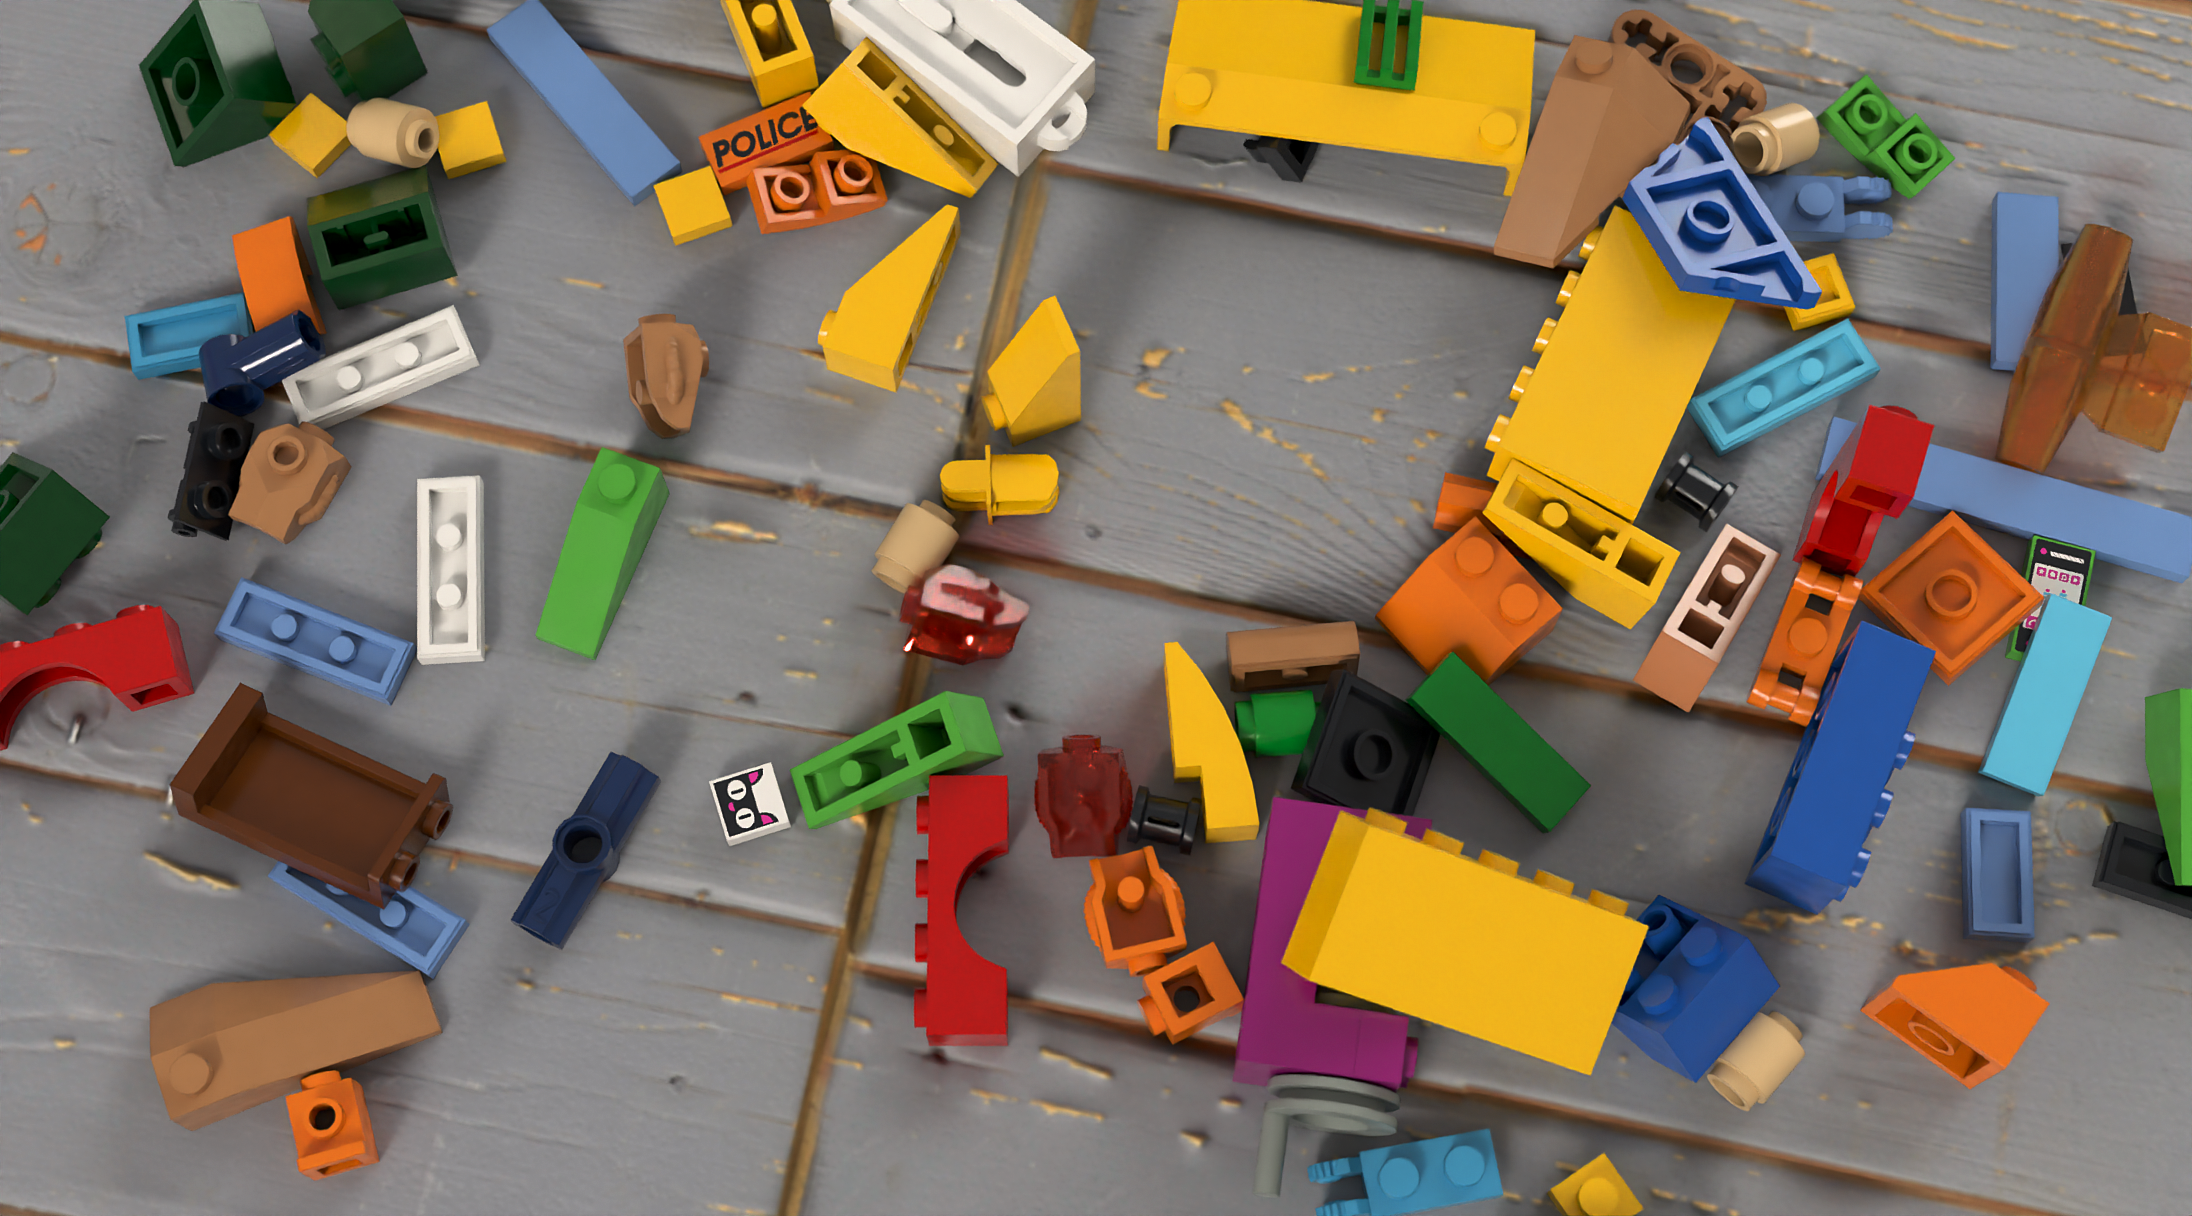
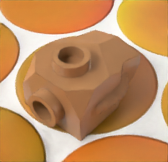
(665, 372)
(288, 480)

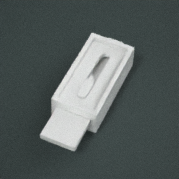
(986, 65)

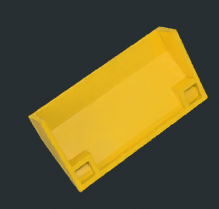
(1292, 75)

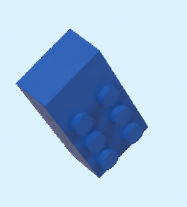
(1841, 771)

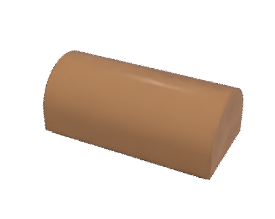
(1290, 655)

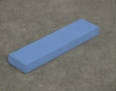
(584, 100)

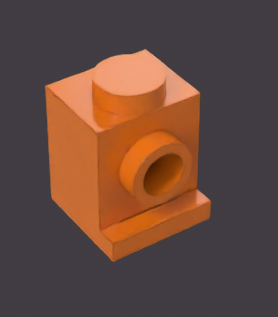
(1197, 972)
(350, 1138)

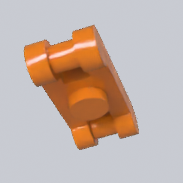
(1804, 641)

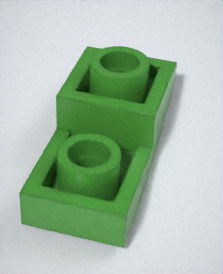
(1884, 140)

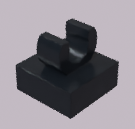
(1286, 156)

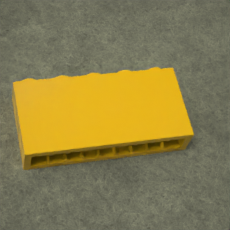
(1610, 373)
(1465, 940)

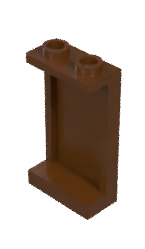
(310, 801)

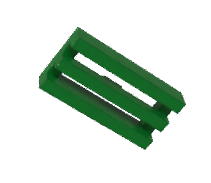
(1391, 16)

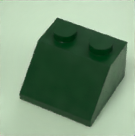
(365, 47)
(216, 80)
(41, 531)

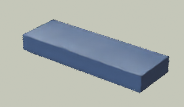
(2021, 269)
(316, 641)
(408, 928)

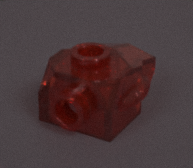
(960, 616)
(1083, 796)

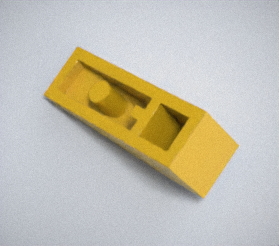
(893, 121)
(888, 306)
(1036, 378)
(1581, 544)

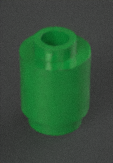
(1275, 722)

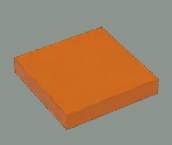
(1951, 596)

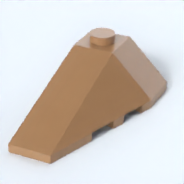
(1595, 133)
(258, 1038)

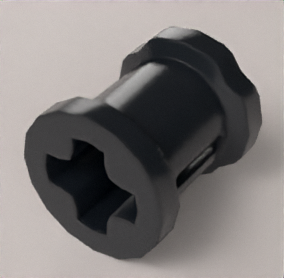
(1696, 491)
(1144, 827)

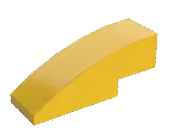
(1208, 751)

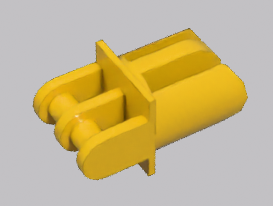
(1001, 484)

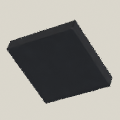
(1365, 749)

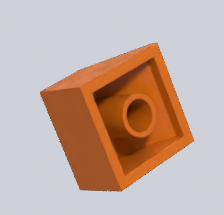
(1472, 603)
(1961, 1016)

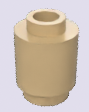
(393, 132)
(1775, 139)
(915, 543)
(1757, 1060)

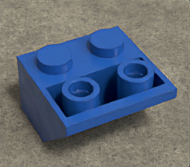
(1690, 989)

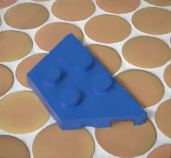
(1716, 226)

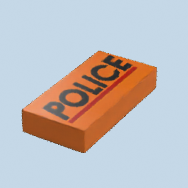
(766, 139)

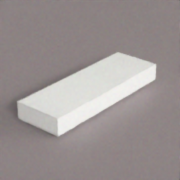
(381, 370)
(450, 570)

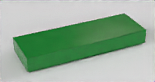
(1498, 742)

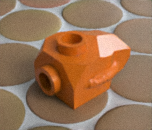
(1134, 912)

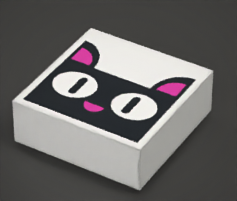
(750, 804)

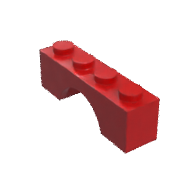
(1867, 479)
(131, 655)
(965, 831)

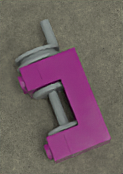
(1321, 1053)

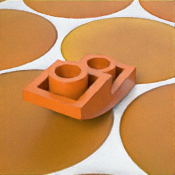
(817, 193)
(275, 273)

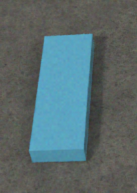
(1783, 388)
(2045, 695)

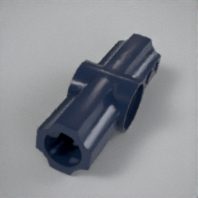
(567, 887)

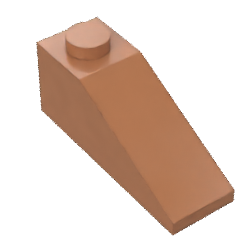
(1707, 618)

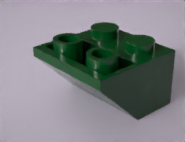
(379, 238)

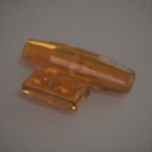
(2090, 360)

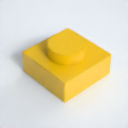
(1595, 1191)

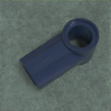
(241, 367)

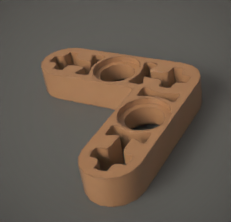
(1720, 79)

